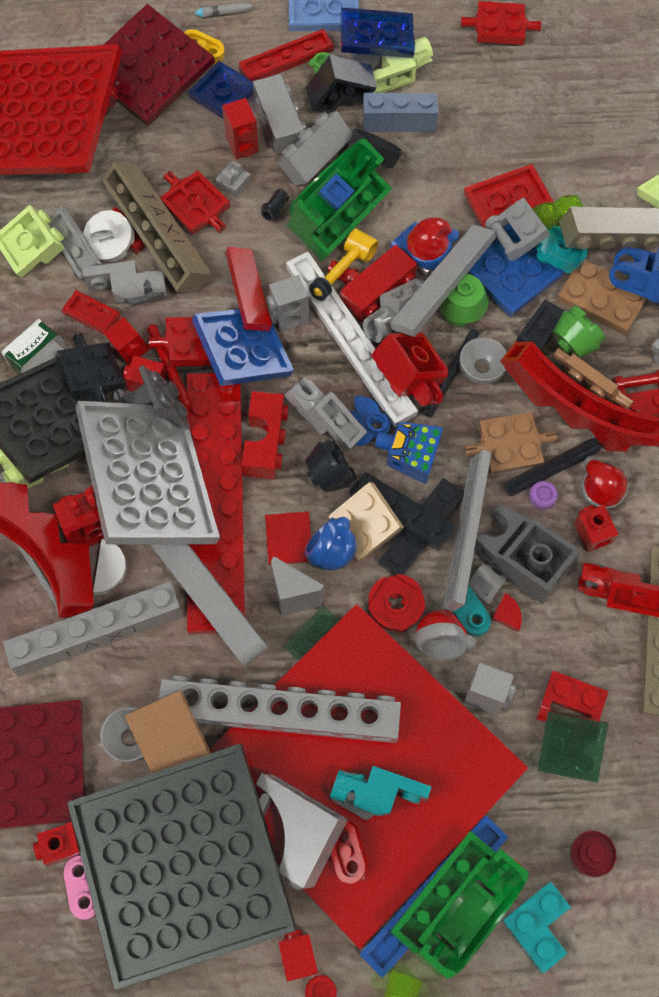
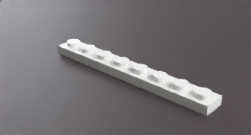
(352, 342)

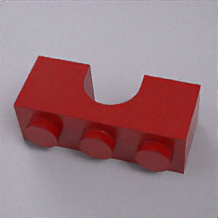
(263, 457)

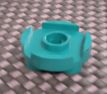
(565, 259)

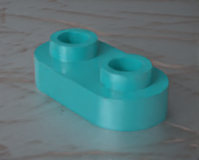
(471, 609)

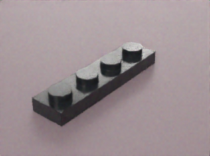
(413, 516)
(406, 547)

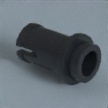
(271, 210)

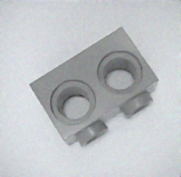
(288, 303)

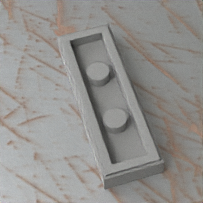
(77, 248)

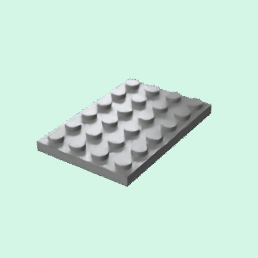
(144, 476)

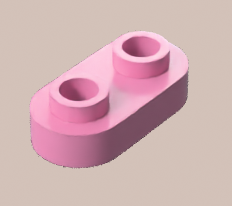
(77, 889)

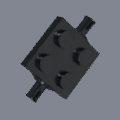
(90, 369)

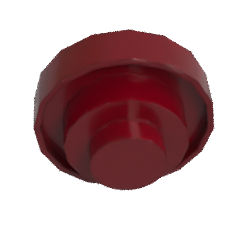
(593, 854)

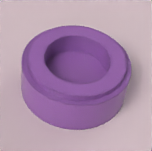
(543, 495)

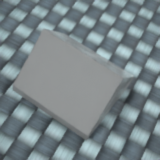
(295, 589)

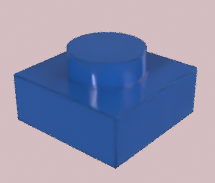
(336, 192)

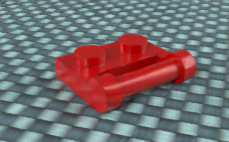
(643, 402)
(572, 695)

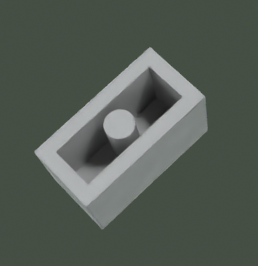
(490, 689)

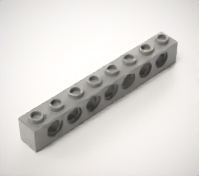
(322, 724)

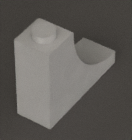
(309, 831)

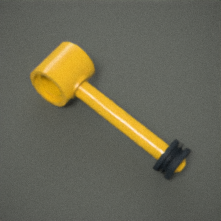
(358, 246)

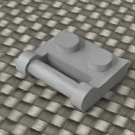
(524, 223)

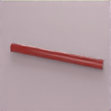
(171, 371)

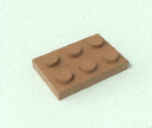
(599, 299)

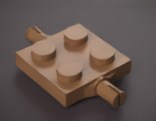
(591, 379)
(512, 442)

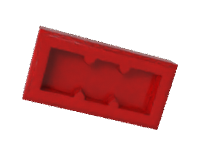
(90, 312)

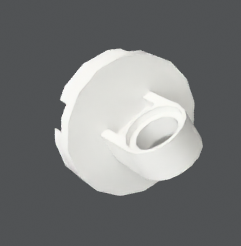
(109, 235)

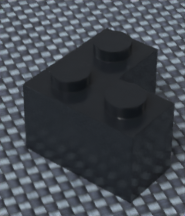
(337, 81)

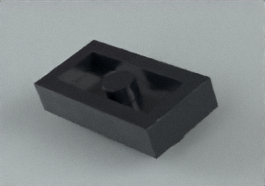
(541, 325)

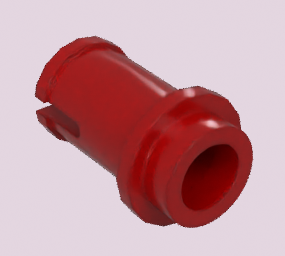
(347, 276)

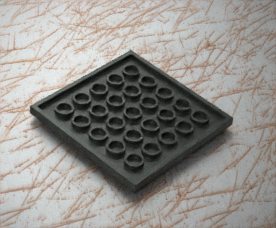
(180, 866)

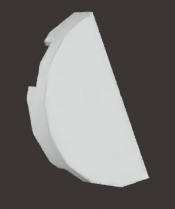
(110, 568)

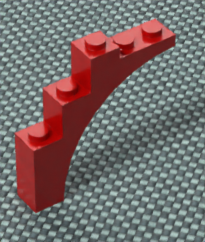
(580, 408)
(38, 534)

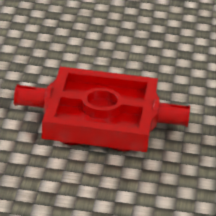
(500, 23)
(195, 202)
(181, 343)

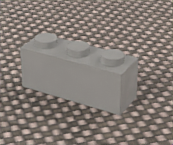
(278, 111)
(314, 147)

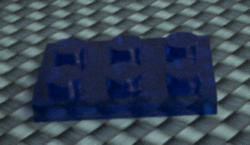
(377, 32)

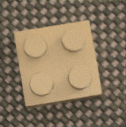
(370, 520)

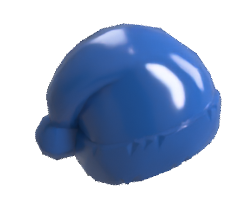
(332, 545)

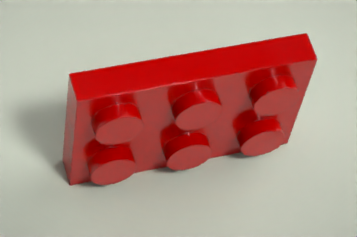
(500, 192)

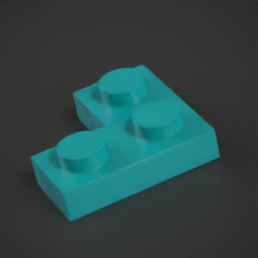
(530, 926)

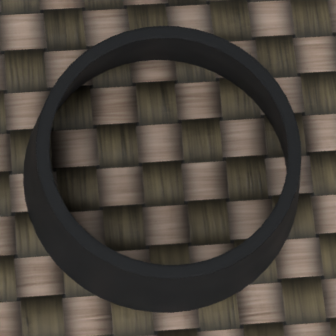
(386, 149)

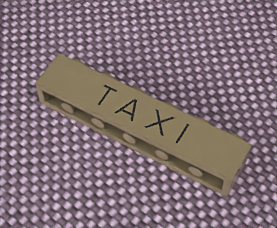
(156, 227)

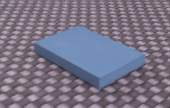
(317, 14)

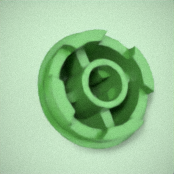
(466, 302)
(578, 333)

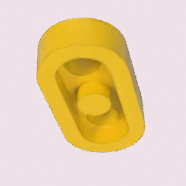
(209, 43)

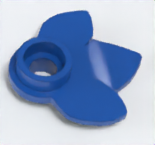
(367, 414)

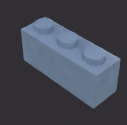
(400, 112)

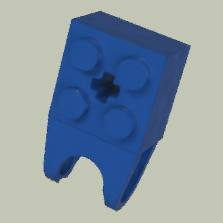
(642, 273)

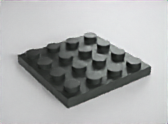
(40, 421)

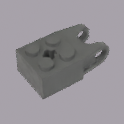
(527, 553)

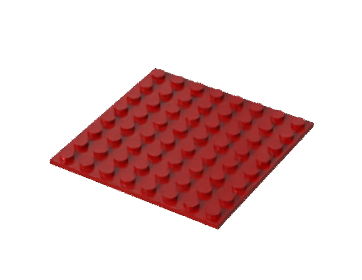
(435, 746)

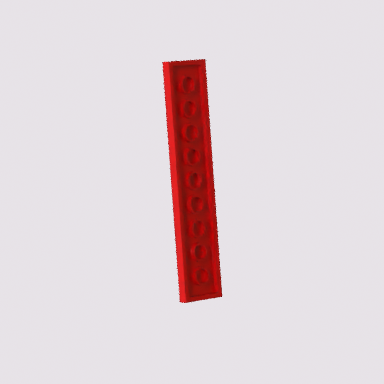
(218, 446)

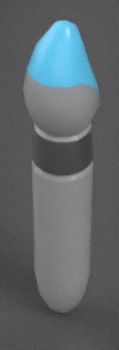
(207, 11)

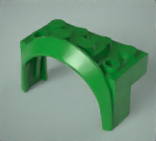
(311, 212)
(460, 907)

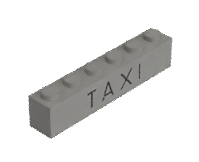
(92, 629)

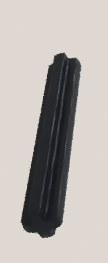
(552, 467)

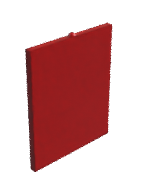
(288, 536)

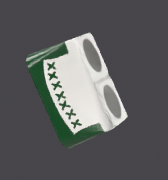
(32, 347)

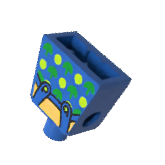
(411, 449)

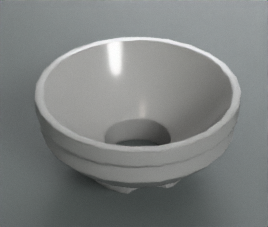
(485, 351)
(111, 737)

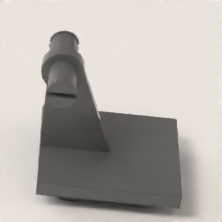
(160, 393)

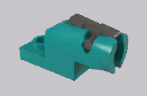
(375, 794)

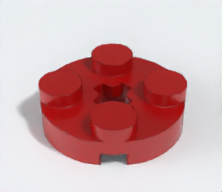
(397, 619)

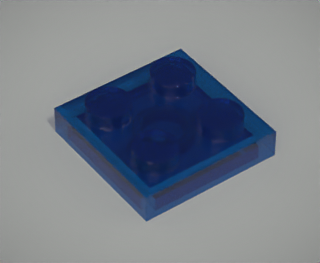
(220, 87)

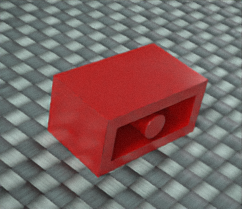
(240, 128)

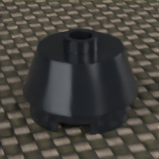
(329, 467)

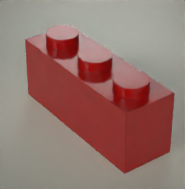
(386, 273)

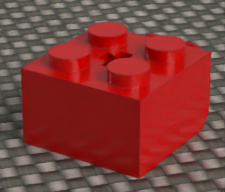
(411, 367)
(80, 518)

